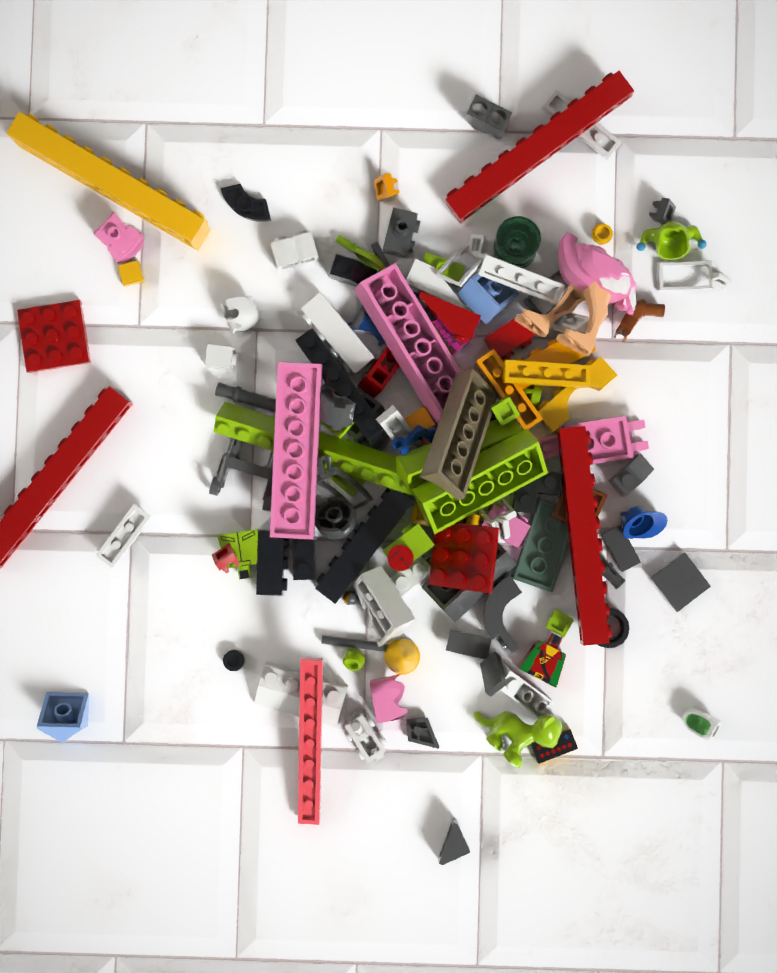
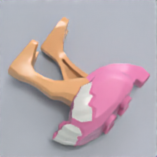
(590, 278)

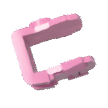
(121, 240)

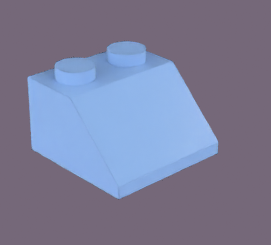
(486, 297)

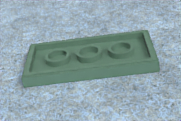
(542, 549)

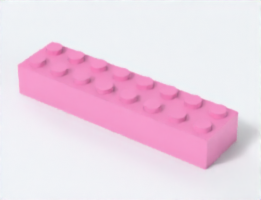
(410, 337)

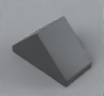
(454, 844)

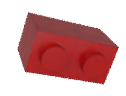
(508, 339)

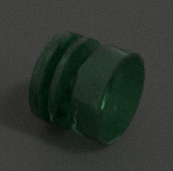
(517, 232)

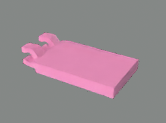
(612, 438)

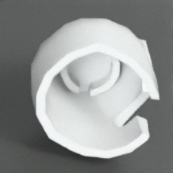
(241, 313)

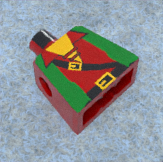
(544, 660)

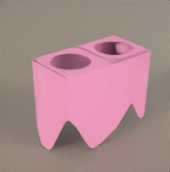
(385, 697)

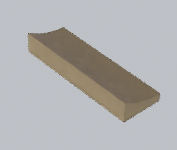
(460, 434)

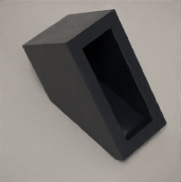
(350, 270)

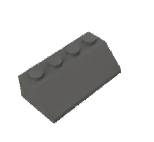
(458, 601)

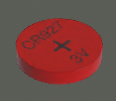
(400, 558)

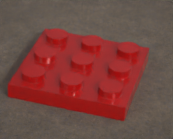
(53, 336)
(464, 557)

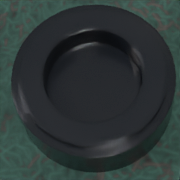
(233, 660)

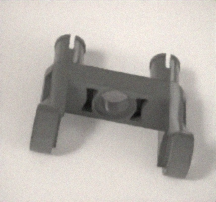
(232, 460)

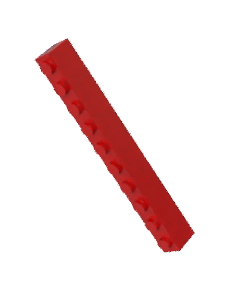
(539, 146)
(60, 469)
(583, 535)

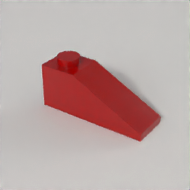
(456, 320)
(379, 373)

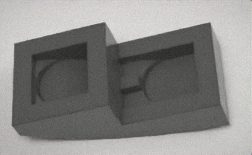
(468, 644)

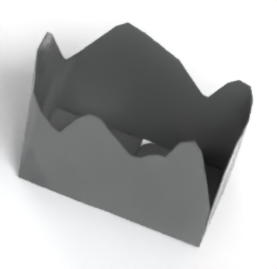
(478, 121)

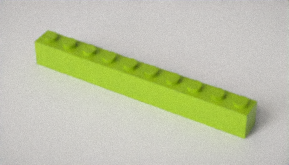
(348, 456)

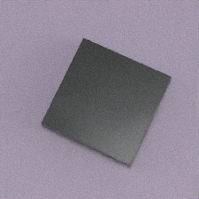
(680, 582)

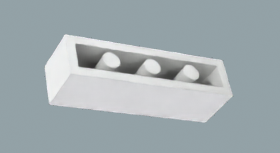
(337, 333)

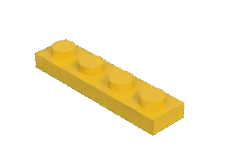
(546, 373)

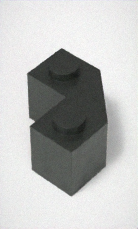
(526, 497)

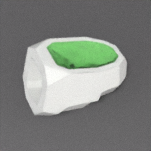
(701, 723)

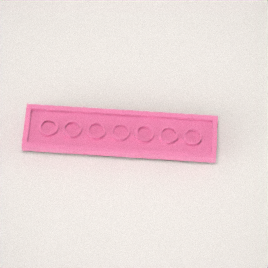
(295, 450)

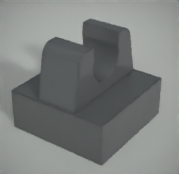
(665, 211)

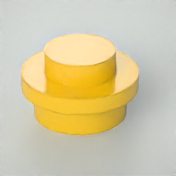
(602, 234)

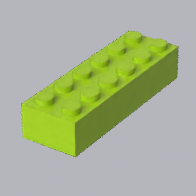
(495, 475)

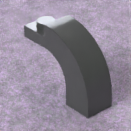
(493, 610)

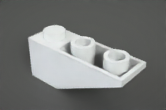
(423, 278)
(525, 693)

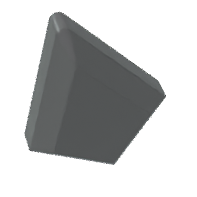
(421, 732)

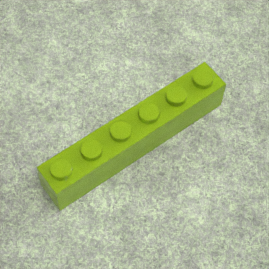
(411, 464)

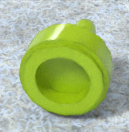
(536, 394)
(354, 659)

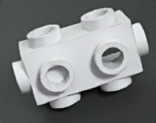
(361, 731)

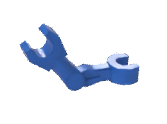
(419, 431)

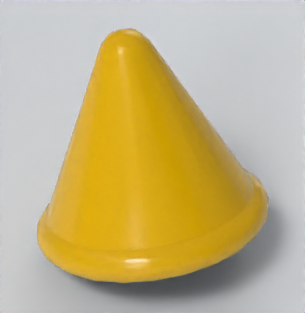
(402, 656)

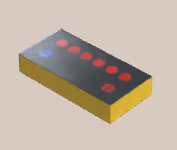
(565, 744)

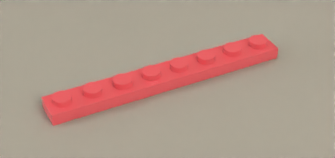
(310, 740)

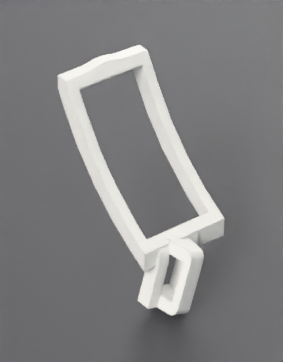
(478, 253)
(713, 276)
(504, 519)

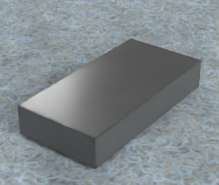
(621, 548)
(493, 674)

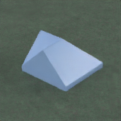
(63, 714)

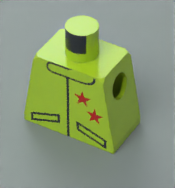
(245, 547)

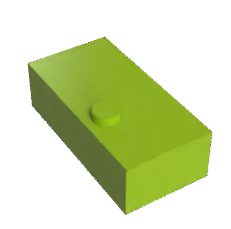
(414, 538)

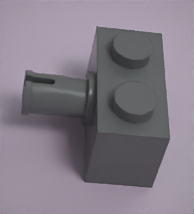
(400, 233)

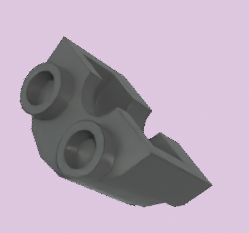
(335, 410)

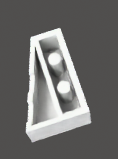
(384, 604)

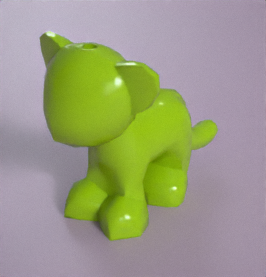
(544, 731)

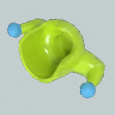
(671, 239)

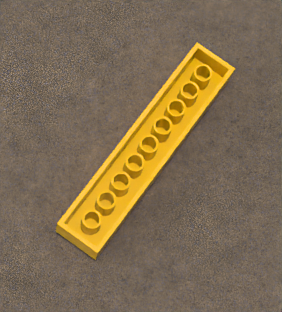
(108, 180)

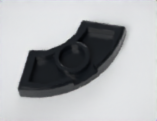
(245, 205)

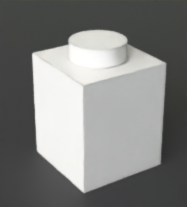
(221, 357)

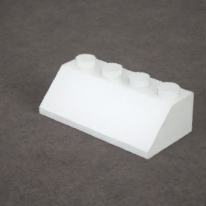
(281, 691)

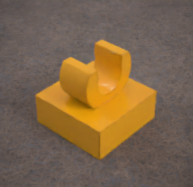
(384, 187)

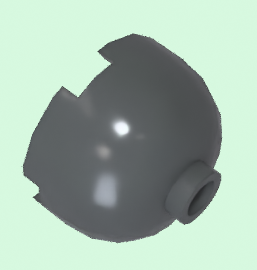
(335, 518)

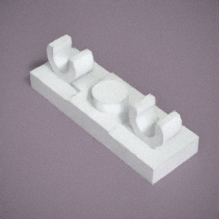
(123, 536)

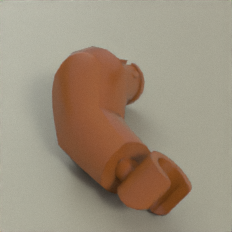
(641, 309)

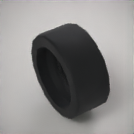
(624, 630)

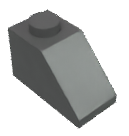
(631, 475)

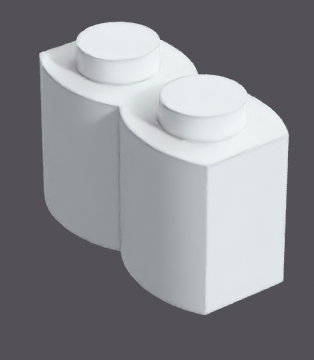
(294, 250)

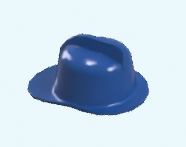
(642, 523)

